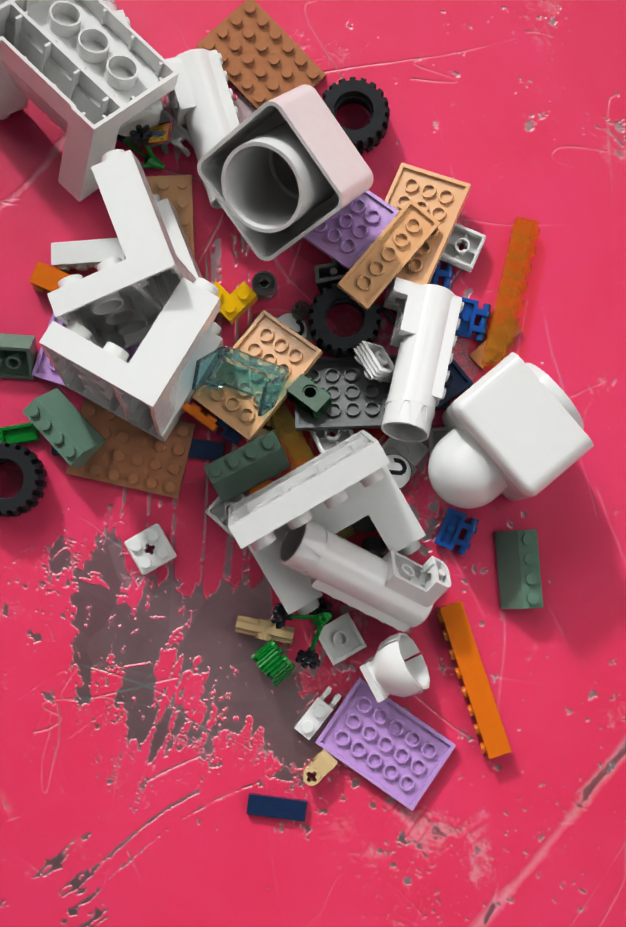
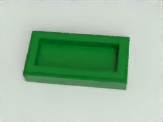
(19, 433)

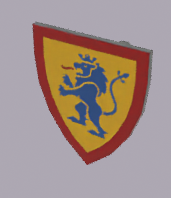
(161, 136)

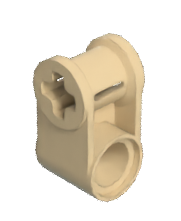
(322, 765)

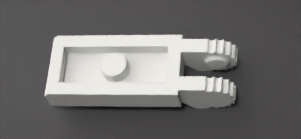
(178, 135)
(316, 714)

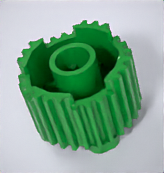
(273, 663)

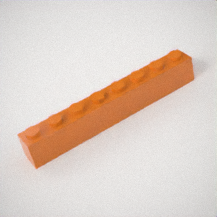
(474, 679)

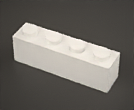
(84, 253)

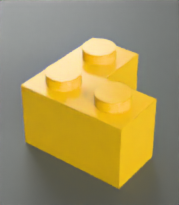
(236, 303)

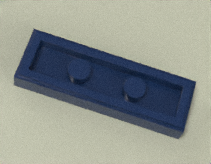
(206, 449)
(276, 807)

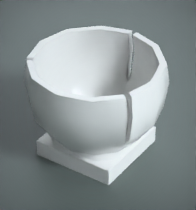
(390, 674)

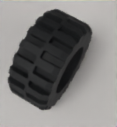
(369, 97)
(329, 341)
(33, 479)

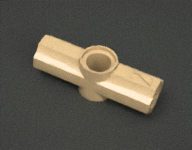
(264, 629)

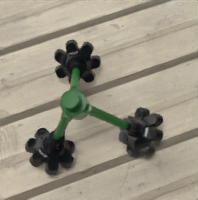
(141, 137)
(320, 616)

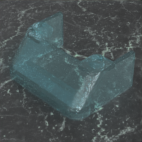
(241, 372)

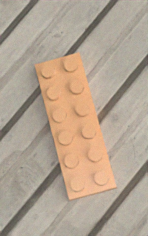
(388, 254)

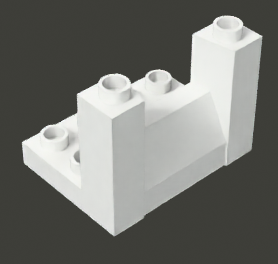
(82, 73)
(128, 294)
(162, 370)
(329, 491)

